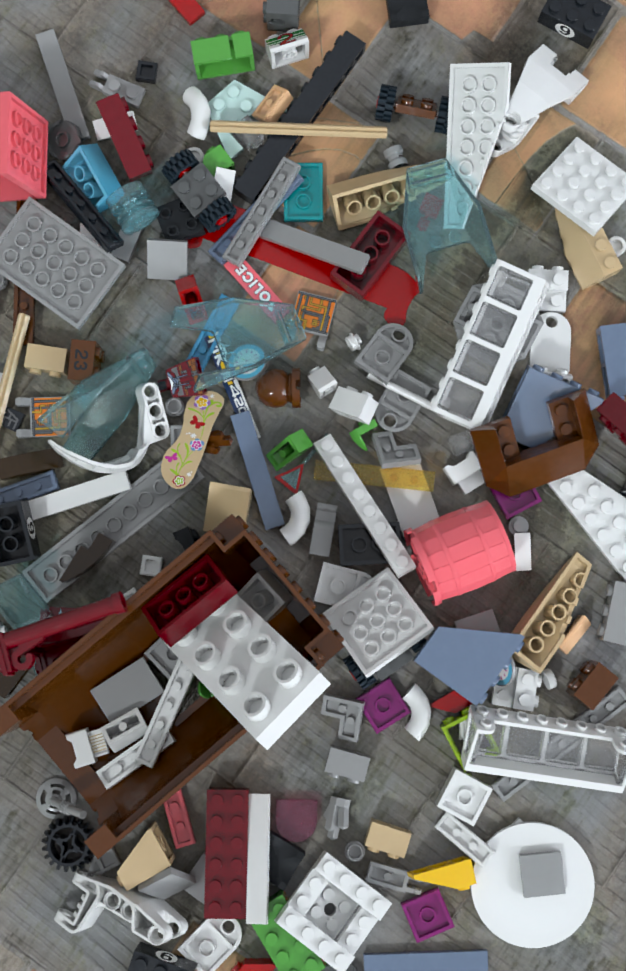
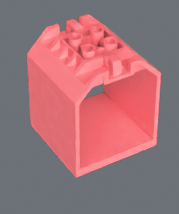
(22, 150)

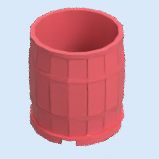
(460, 551)

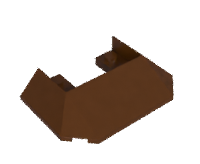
(516, 471)

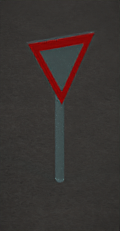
(292, 477)

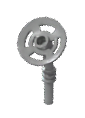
(58, 800)

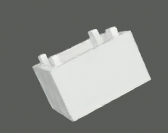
(463, 796)

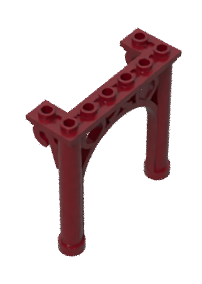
(54, 635)

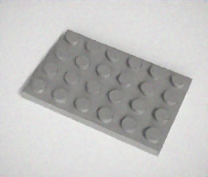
(56, 263)

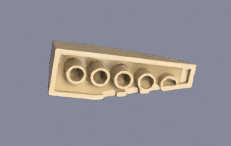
(360, 198)
(588, 256)
(550, 614)

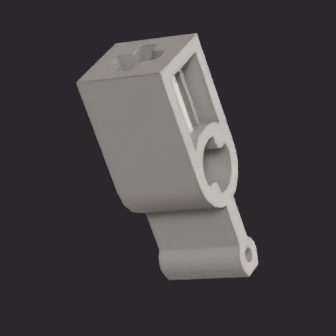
(323, 529)

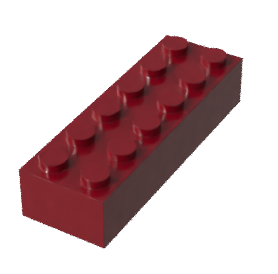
(226, 853)

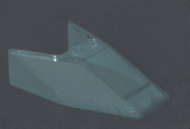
(441, 215)
(245, 332)
(100, 403)

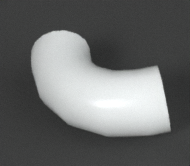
(199, 112)
(298, 519)
(420, 711)

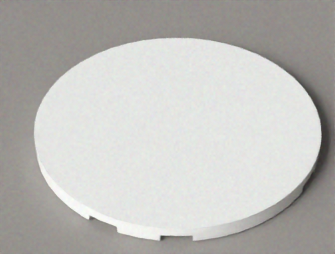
(532, 920)

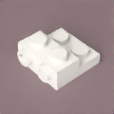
(558, 281)
(520, 692)

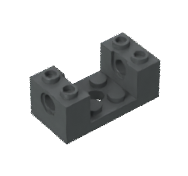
(281, 14)

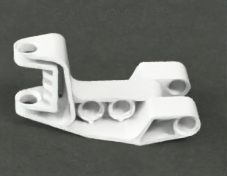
(537, 90)
(147, 916)

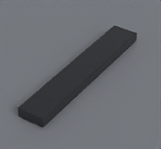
(82, 207)

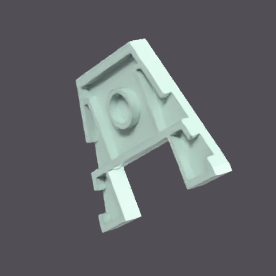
(233, 105)

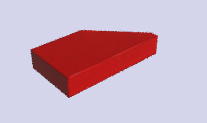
(451, 702)

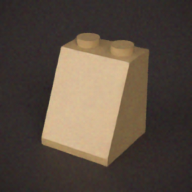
(224, 501)
(147, 858)

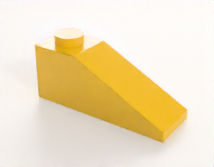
(453, 873)

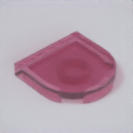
(296, 818)

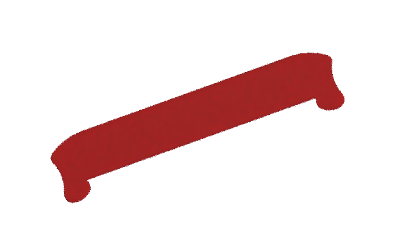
(392, 290)

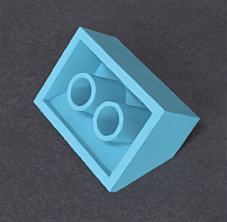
(92, 174)

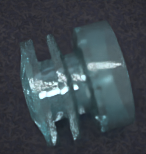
(132, 207)

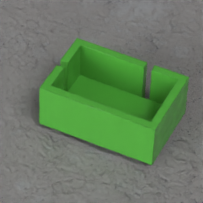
(223, 55)

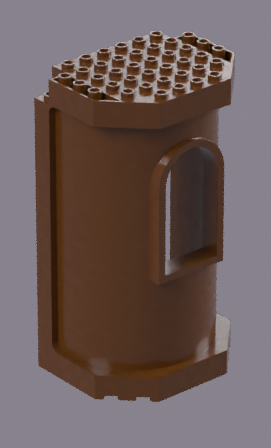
(62, 702)

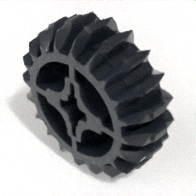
(61, 840)

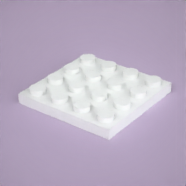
(583, 186)
(378, 622)

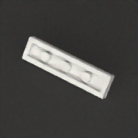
(125, 764)

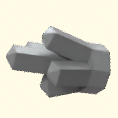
(336, 816)

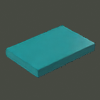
(307, 200)

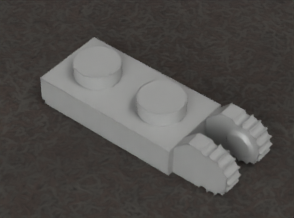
(132, 93)
(390, 877)

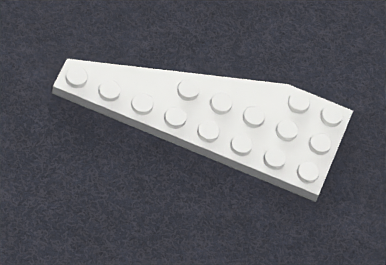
(475, 116)
(598, 512)

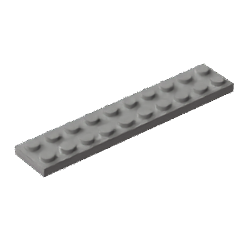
(117, 520)

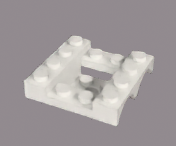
(307, 922)

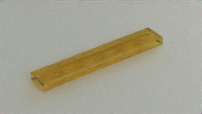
(389, 477)

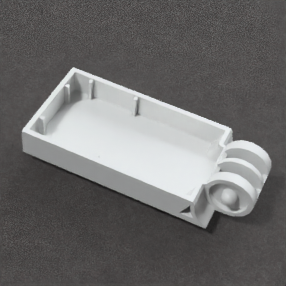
(251, 670)

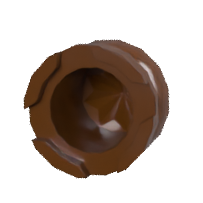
(278, 388)

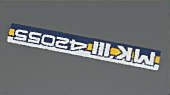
(231, 385)

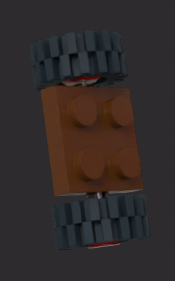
(408, 105)

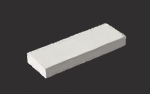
(465, 839)

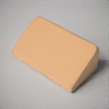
(273, 105)
(574, 633)

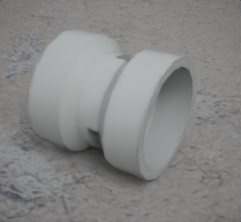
(395, 157)

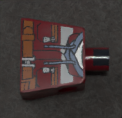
(182, 379)

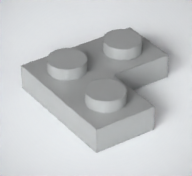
(392, 455)
(350, 714)

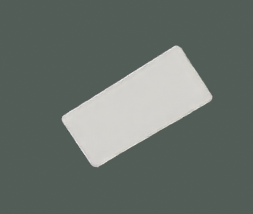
(522, 551)

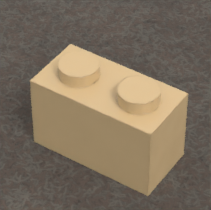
(47, 360)
(387, 838)

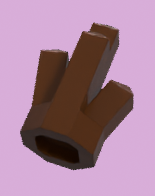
(217, 439)

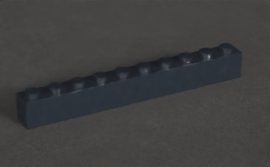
(303, 109)

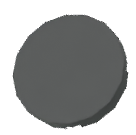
(63, 139)

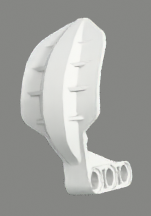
(146, 435)

